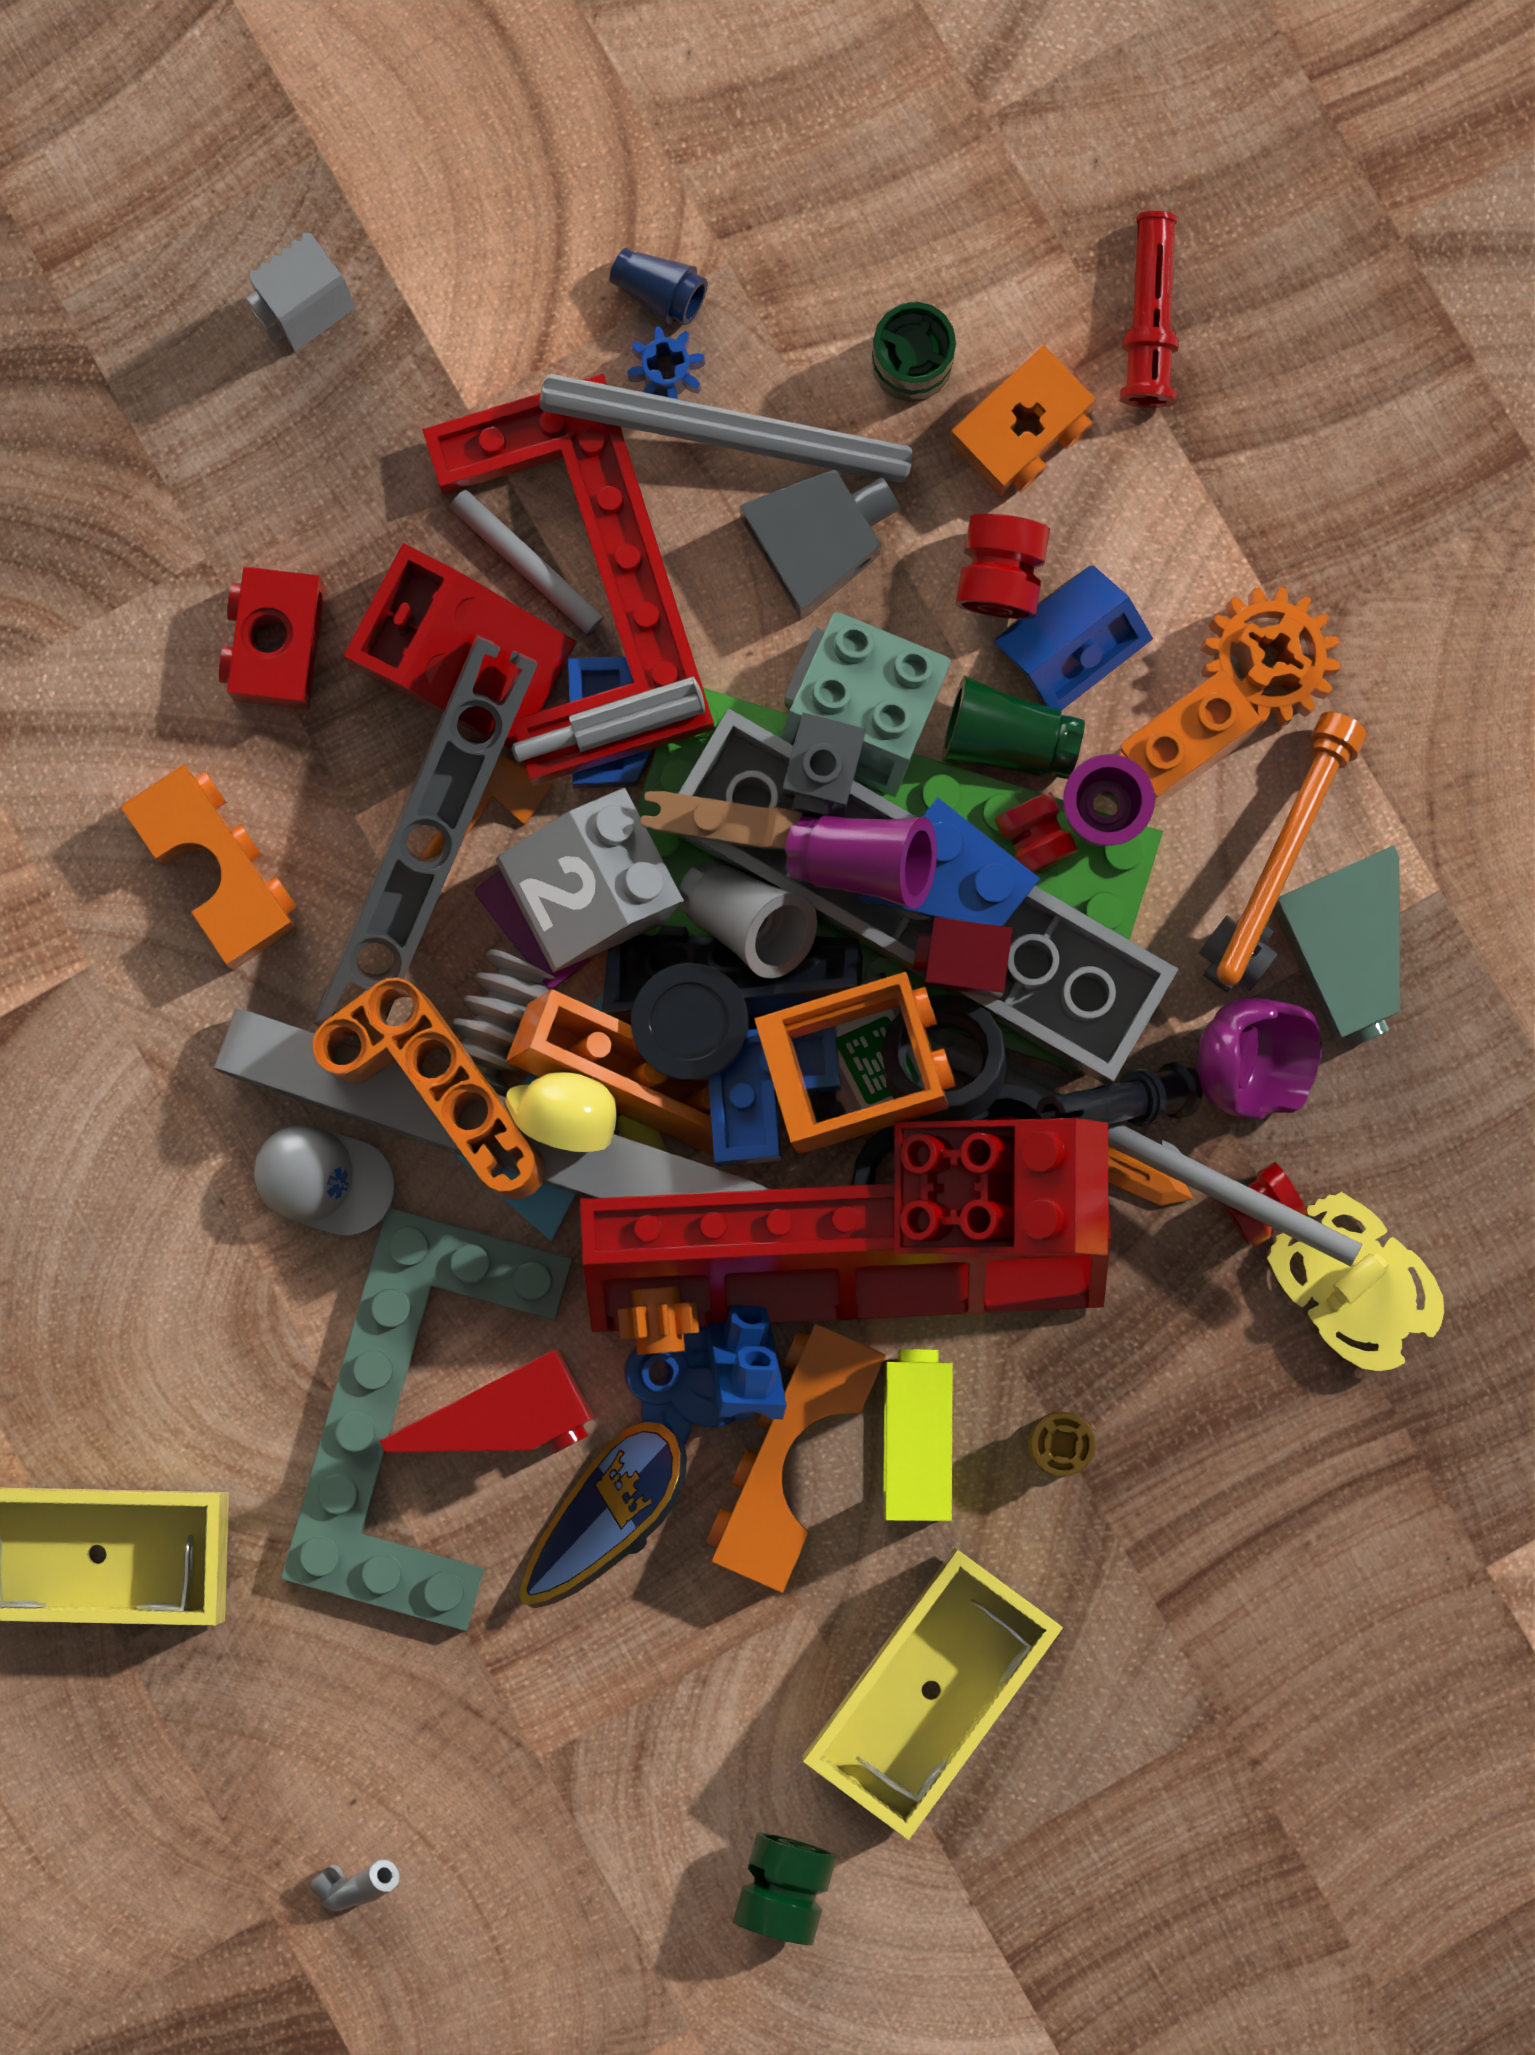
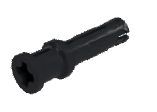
(1138, 1097)

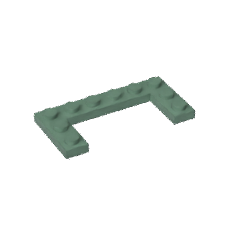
(329, 1537)

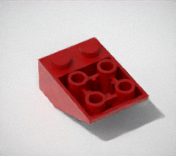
(424, 629)
(1001, 1187)

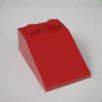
(514, 1412)

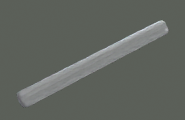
(725, 428)

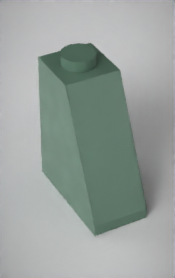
(1349, 944)

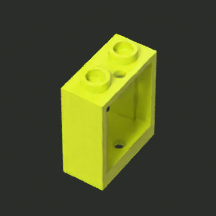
(917, 1437)

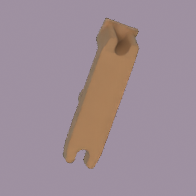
(720, 820)

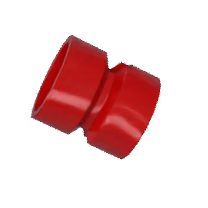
(1002, 566)

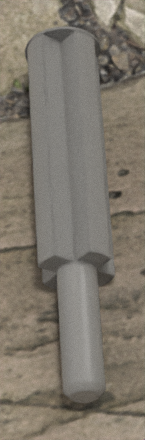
(619, 719)

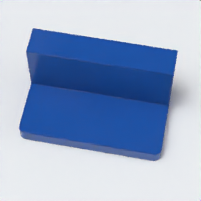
(1075, 638)

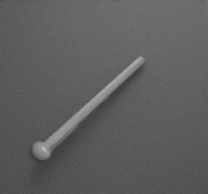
(967, 1058)

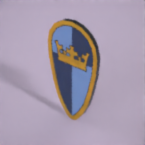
(607, 1513)

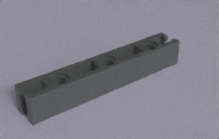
(441, 797)

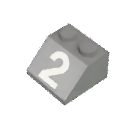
(590, 880)

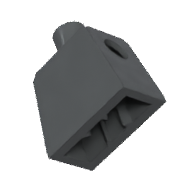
(818, 534)

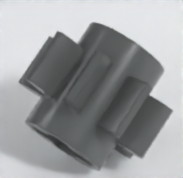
(1217, 944)

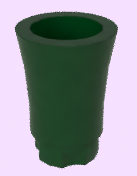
(1010, 732)

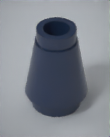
(661, 285)

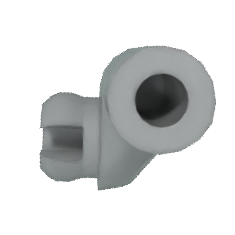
(364, 1887)

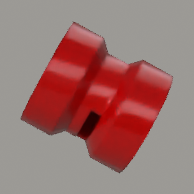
(1036, 833)
(1276, 1185)

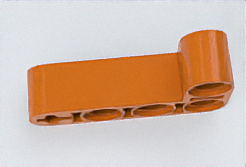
(443, 1094)

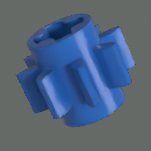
(678, 356)

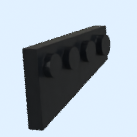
(826, 970)

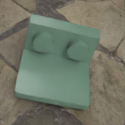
(874, 684)

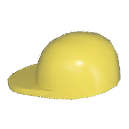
(564, 1111)

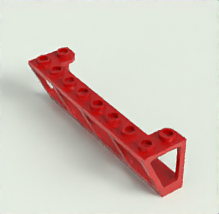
(806, 1260)

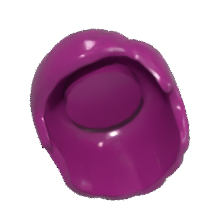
(1259, 1057)

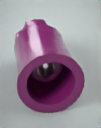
(1122, 783)
(865, 856)

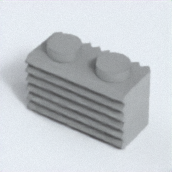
(299, 293)

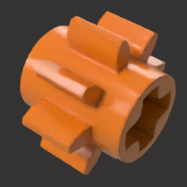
(658, 1320)

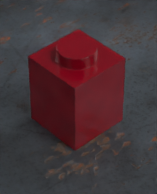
(964, 956)

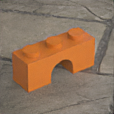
(184, 816)

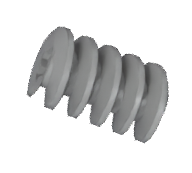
(498, 1014)

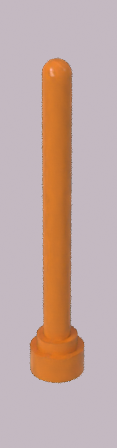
(1334, 742)

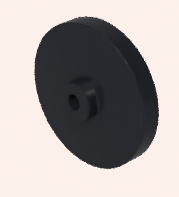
(690, 1022)

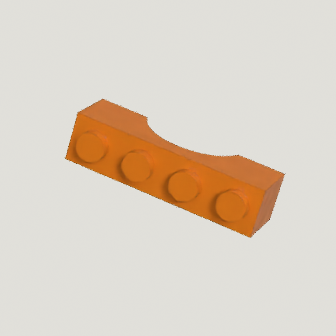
(762, 1532)

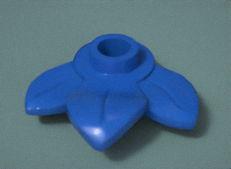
(684, 1394)

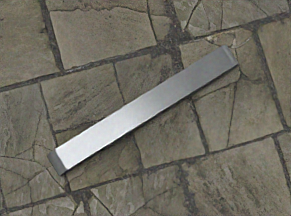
(284, 1062)

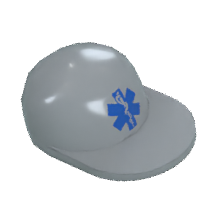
(324, 1180)

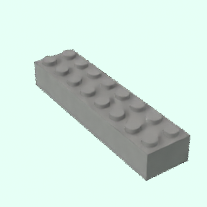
(1066, 977)

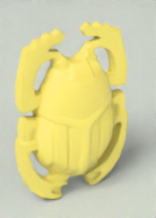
(1362, 1301)

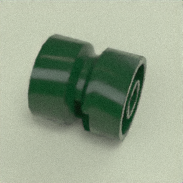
(913, 351)
(784, 1889)

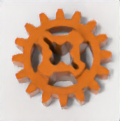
(1291, 667)

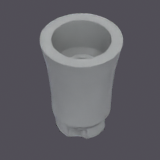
(753, 919)

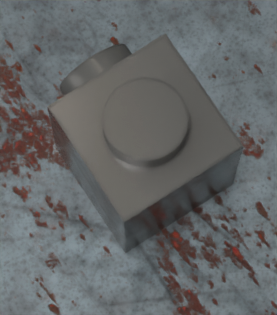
(822, 765)

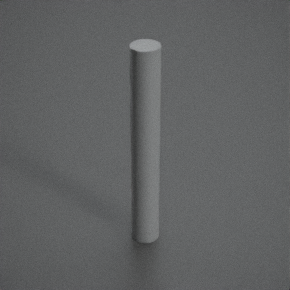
(526, 562)

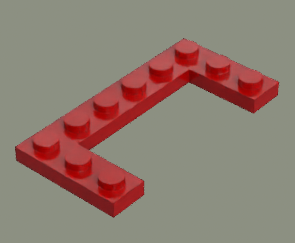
(623, 546)

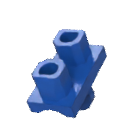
(745, 1365)

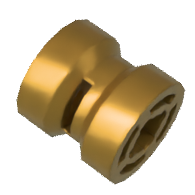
(1055, 1437)

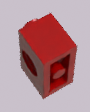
(286, 674)

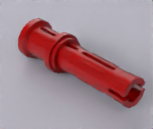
(1151, 340)

